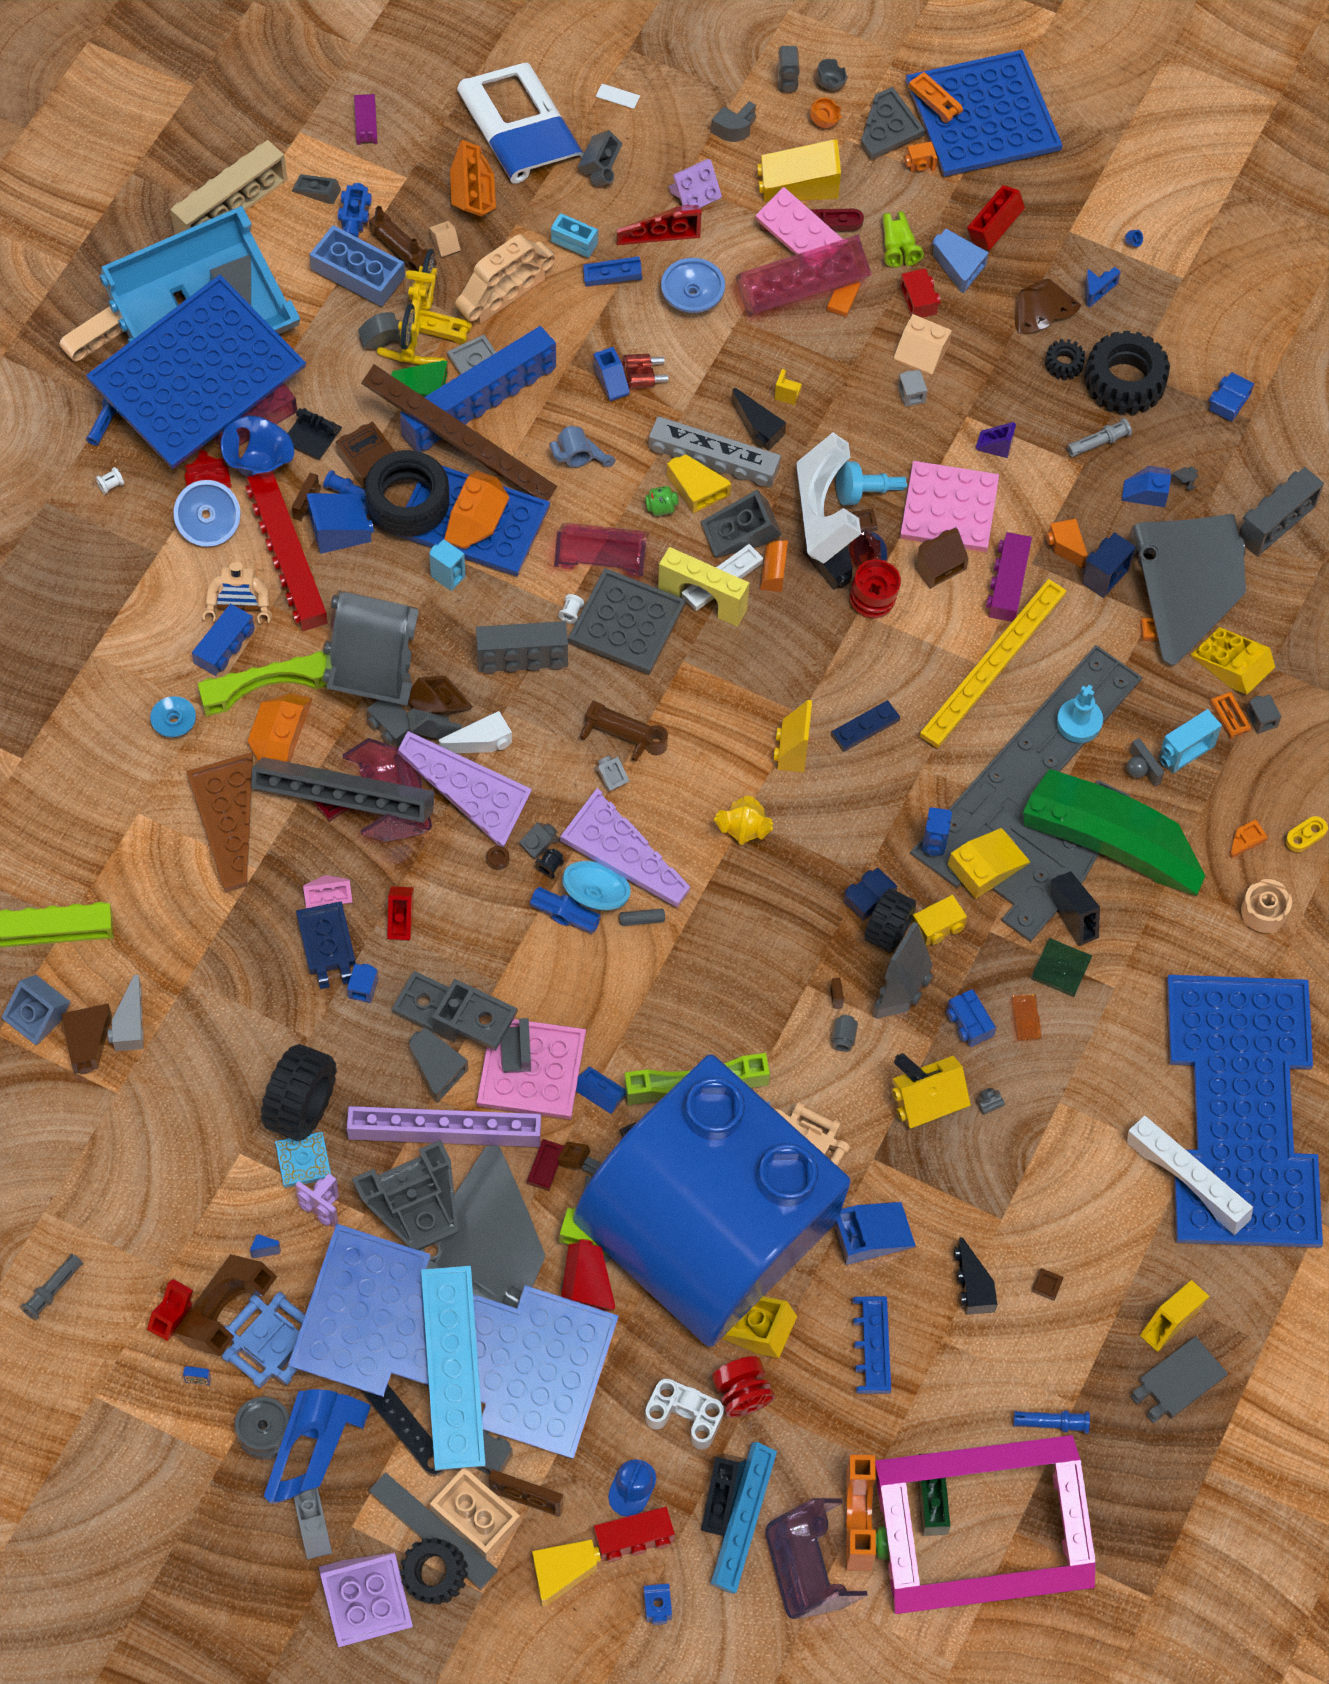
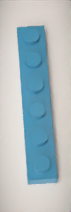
(743, 1518)

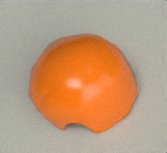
(825, 112)

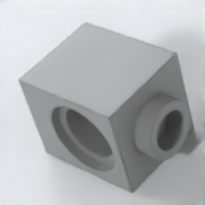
(912, 388)

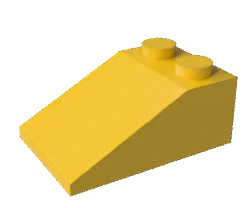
(794, 739)
(987, 861)
(764, 1327)

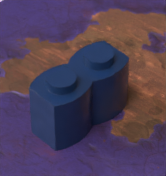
(866, 894)

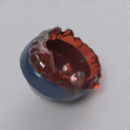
(867, 547)

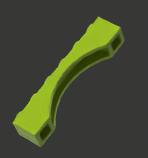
(222, 693)
(653, 1085)

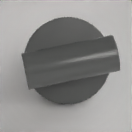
(990, 1100)

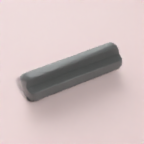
(642, 917)

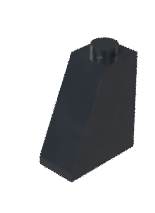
(836, 570)
(1076, 907)

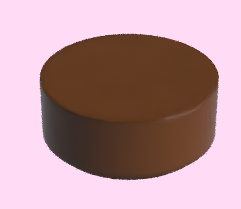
(497, 857)

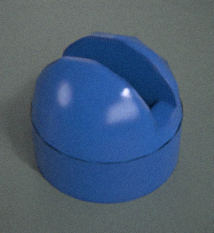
(1134, 238)

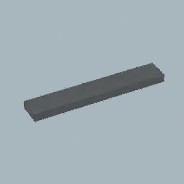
(429, 1526)

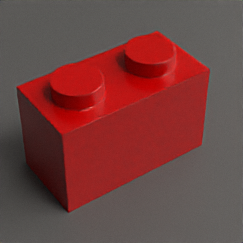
(919, 293)

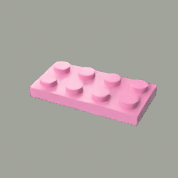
(795, 224)

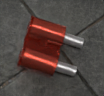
(639, 370)

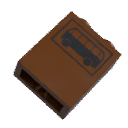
(362, 449)

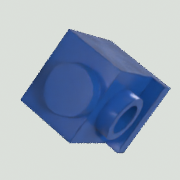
(655, 1614)

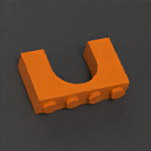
(859, 1495)

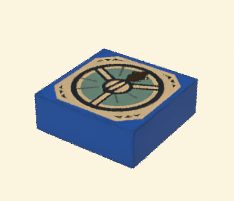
(197, 1375)

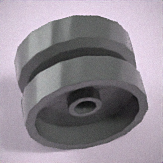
(253, 1416)

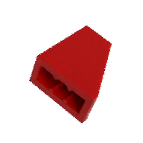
(587, 1276)

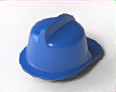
(632, 1487)

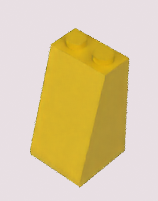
(805, 171)

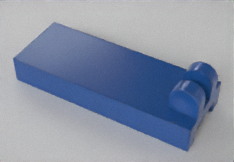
(613, 271)

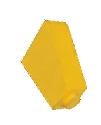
(697, 483)
(1174, 1315)
(563, 1568)

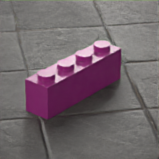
(1010, 576)

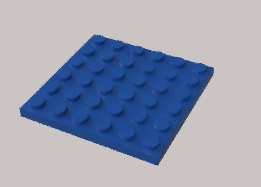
(1000, 116)

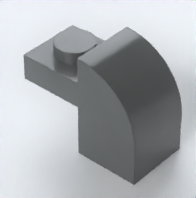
(734, 126)
(380, 330)

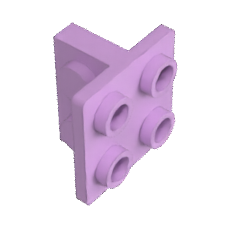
(696, 184)
(320, 1199)

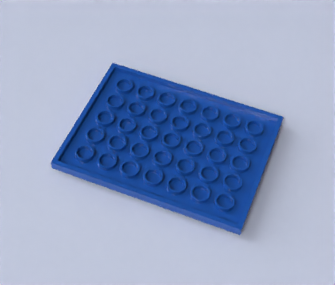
(196, 371)

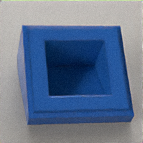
(264, 1247)

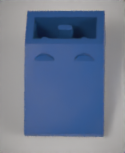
(873, 1231)

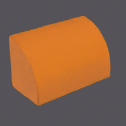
(774, 566)

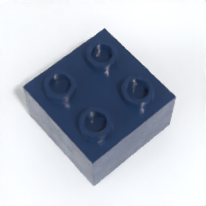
(1108, 564)

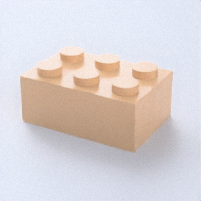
(475, 1513)

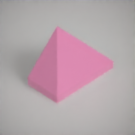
(327, 890)

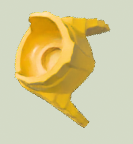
(744, 820)

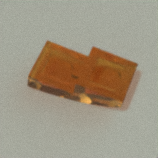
(1026, 1017)

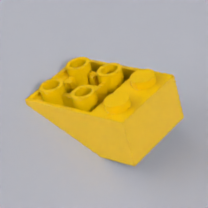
(1235, 659)

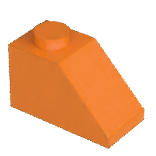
(1067, 541)

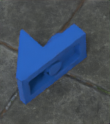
(1098, 287)

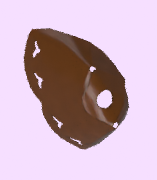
(1043, 301)

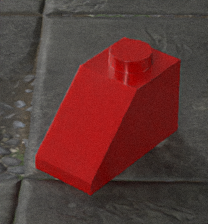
(400, 912)

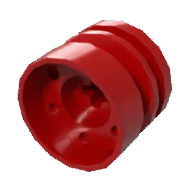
(875, 588)
(743, 1386)

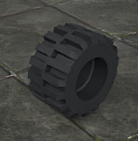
(890, 920)
(413, 1571)

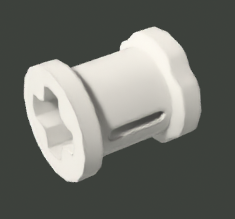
(109, 480)
(571, 608)

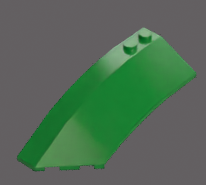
(1115, 828)

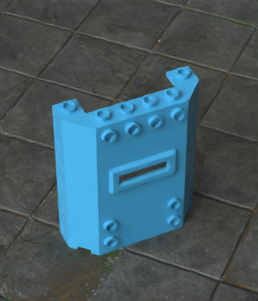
(145, 281)

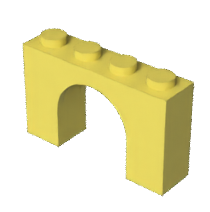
(729, 591)

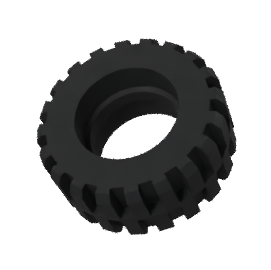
(1134, 351)
(298, 1092)

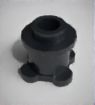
(549, 862)

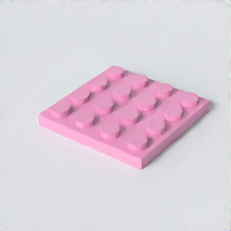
(947, 499)
(553, 1075)

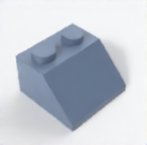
(35, 1008)

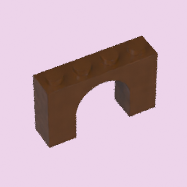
(236, 1276)

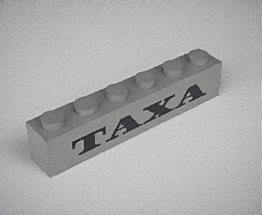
(715, 451)

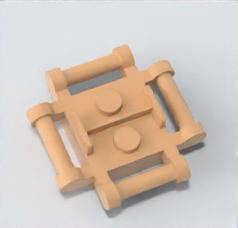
(814, 1134)

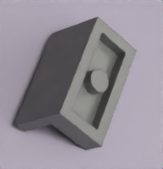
(431, 724)
(516, 1048)

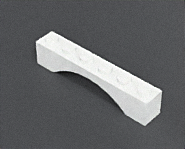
(1219, 1198)

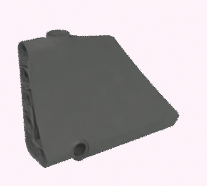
(1192, 577)
(492, 1233)

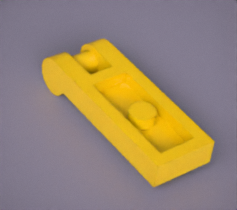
(443, 326)

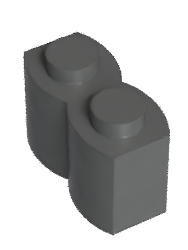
(788, 68)

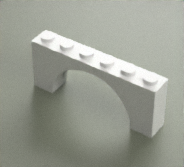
(815, 472)

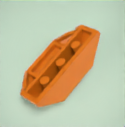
(472, 180)
(476, 510)
(279, 726)

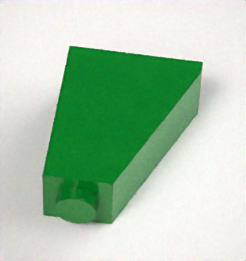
(423, 378)

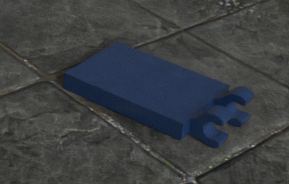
(326, 941)

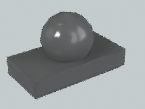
(1144, 763)

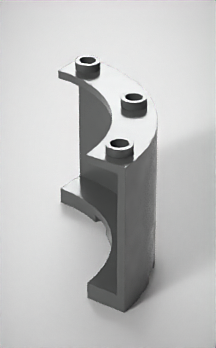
(370, 647)

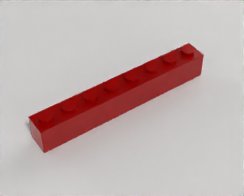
(287, 551)

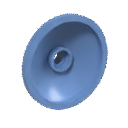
(696, 277)
(221, 505)

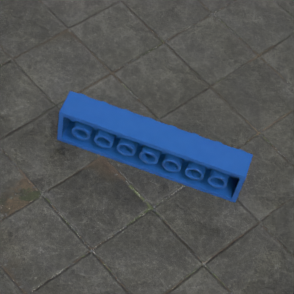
(486, 384)

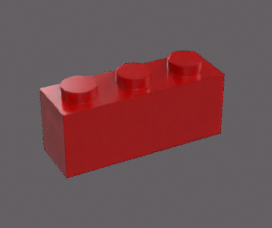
(996, 217)
(634, 1534)

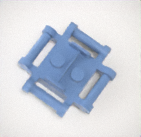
(266, 1341)

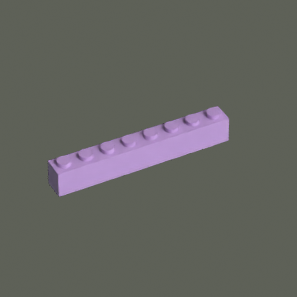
(444, 1125)

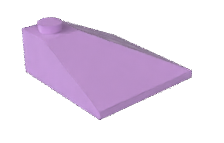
(365, 1598)

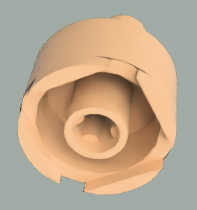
(1266, 906)

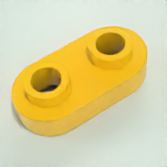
(1305, 835)

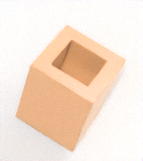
(445, 238)

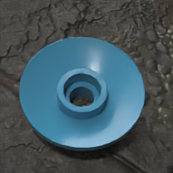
(169, 709)

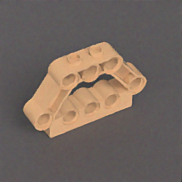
(504, 277)

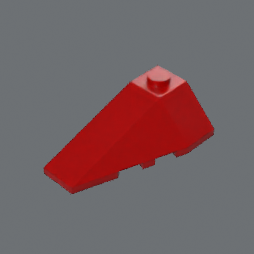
(670, 225)

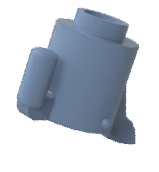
(578, 449)

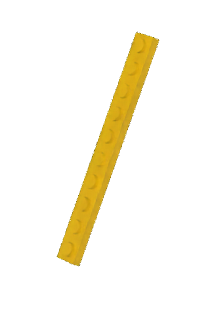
(993, 663)

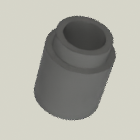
(844, 1033)

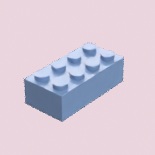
(357, 265)

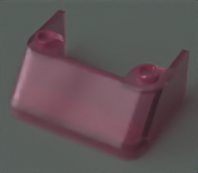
(601, 547)
(383, 763)

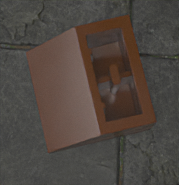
(941, 558)

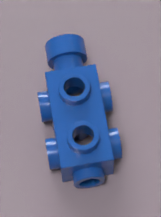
(352, 214)

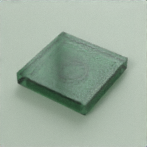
(1061, 967)

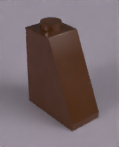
(86, 1036)

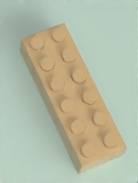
(236, 186)

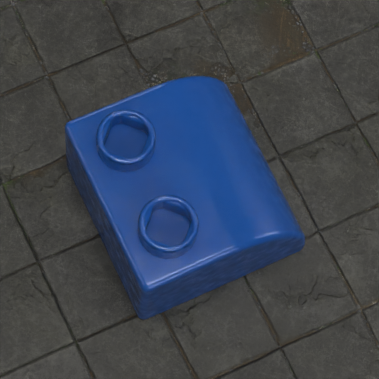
(711, 1199)

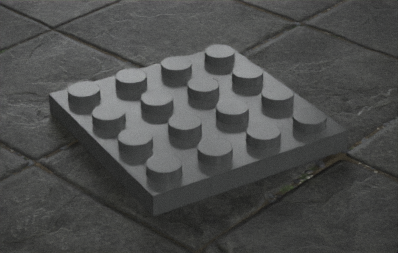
(627, 621)

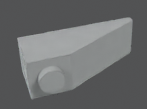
(128, 1020)

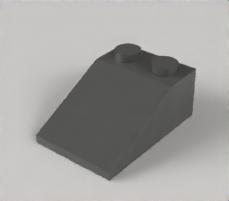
(740, 524)

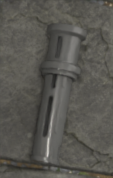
(44, 1295)

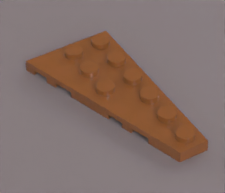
(224, 804)

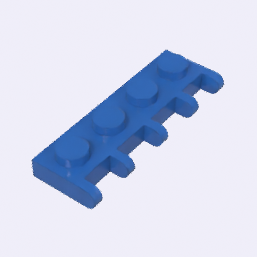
(874, 1345)

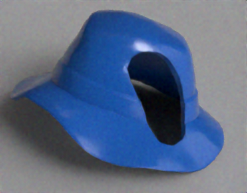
(266, 450)

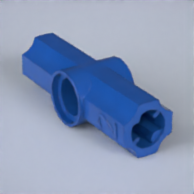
(565, 910)

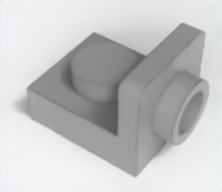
(611, 772)

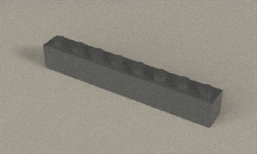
(342, 789)

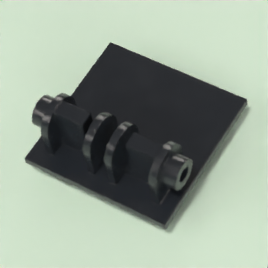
(313, 433)

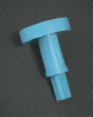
(851, 483)
(1080, 717)

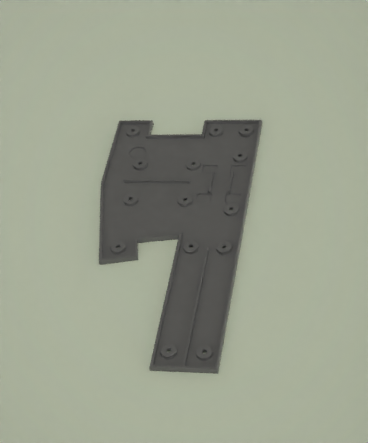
(1000, 800)

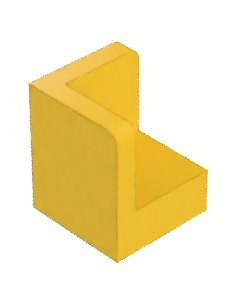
(787, 390)

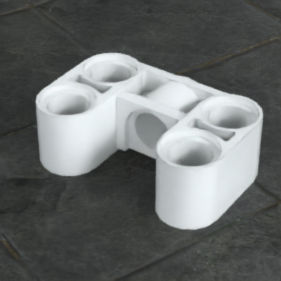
(688, 1404)

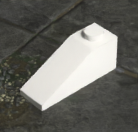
(480, 737)

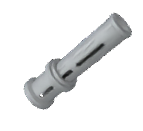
(1108, 434)

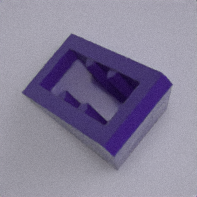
(997, 440)

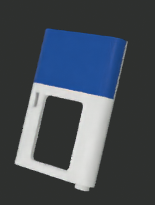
(526, 141)

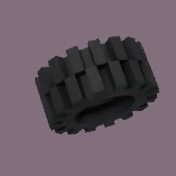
(1065, 349)

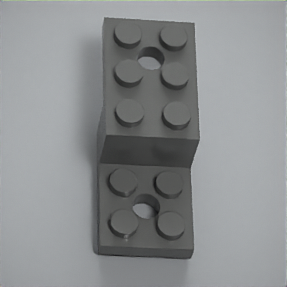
(454, 1010)

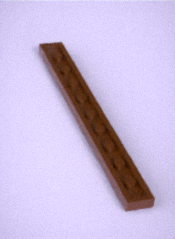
(458, 434)

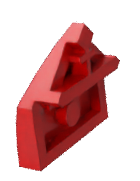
(207, 468)

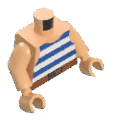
(239, 588)

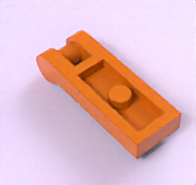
(935, 97)

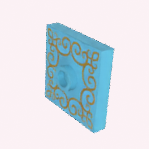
(303, 1160)

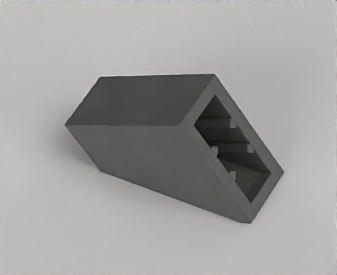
(237, 274)
(437, 1063)

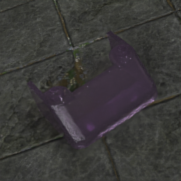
(800, 1563)

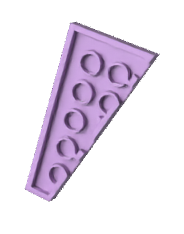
(478, 792)
(616, 844)

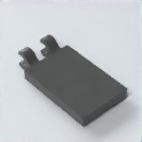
(1179, 1380)

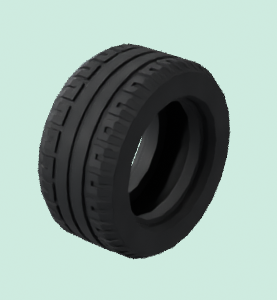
(403, 466)

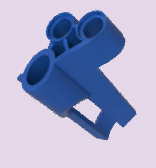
(318, 1416)

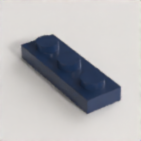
(865, 726)

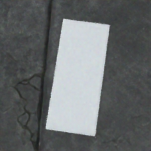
(617, 96)

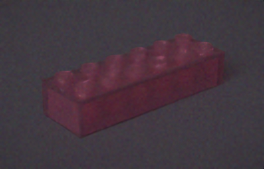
(803, 275)

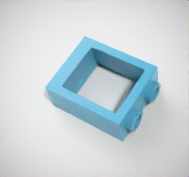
(1189, 741)

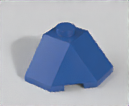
(1148, 486)

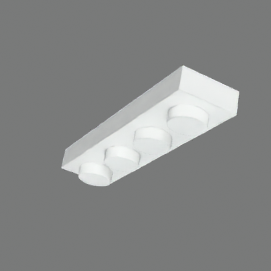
(738, 565)

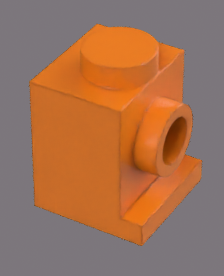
(920, 157)

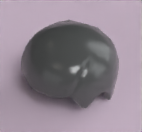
(830, 75)

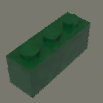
(934, 1506)

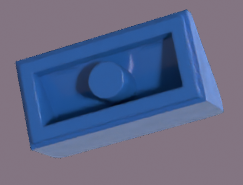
(600, 1090)

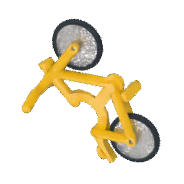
(422, 298)

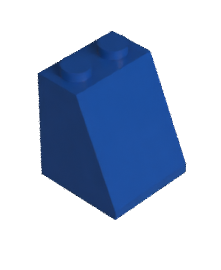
(339, 520)

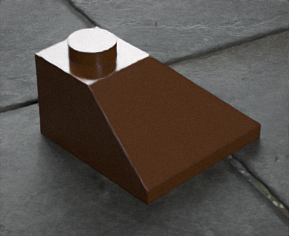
(437, 695)

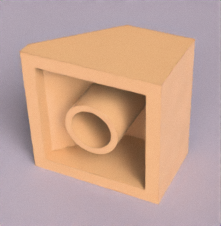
(922, 345)

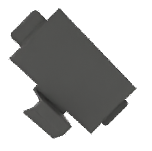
(1185, 475)

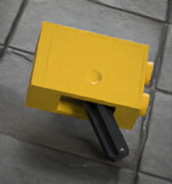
(929, 1090)

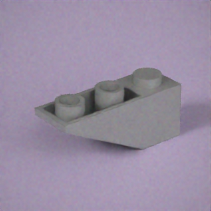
(312, 1524)

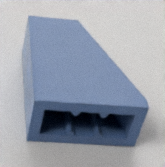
(959, 258)

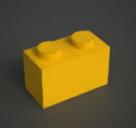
(940, 920)

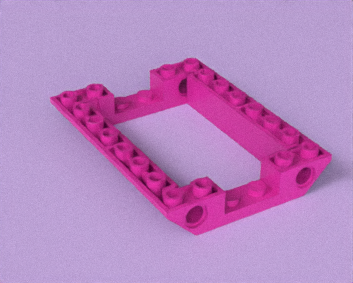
(1068, 1479)

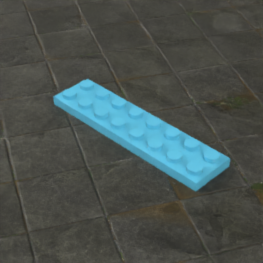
(453, 1368)

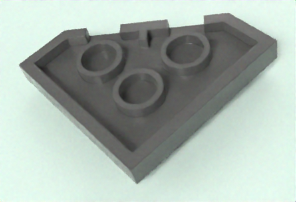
(889, 124)

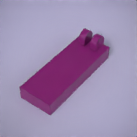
(365, 118)

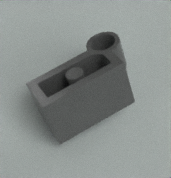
(600, 157)

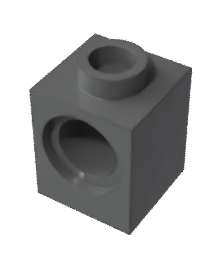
(1263, 713)

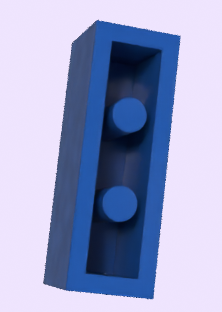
(223, 640)

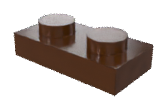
(300, 506)

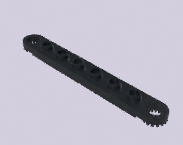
(405, 1427)

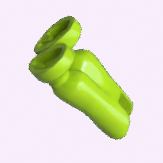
(899, 236)

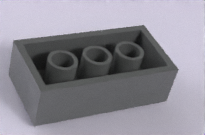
(1280, 511)
(522, 647)

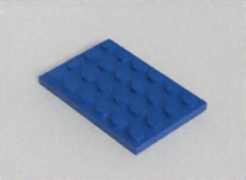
(512, 538)

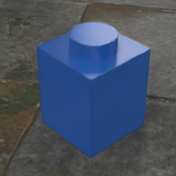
(362, 983)

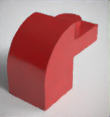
(171, 1310)

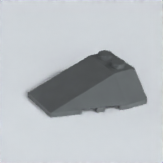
(905, 975)
(414, 1197)

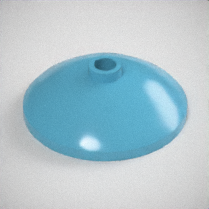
(595, 886)

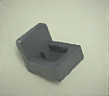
(539, 839)

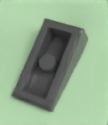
(318, 188)

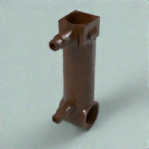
(397, 240)
(626, 728)

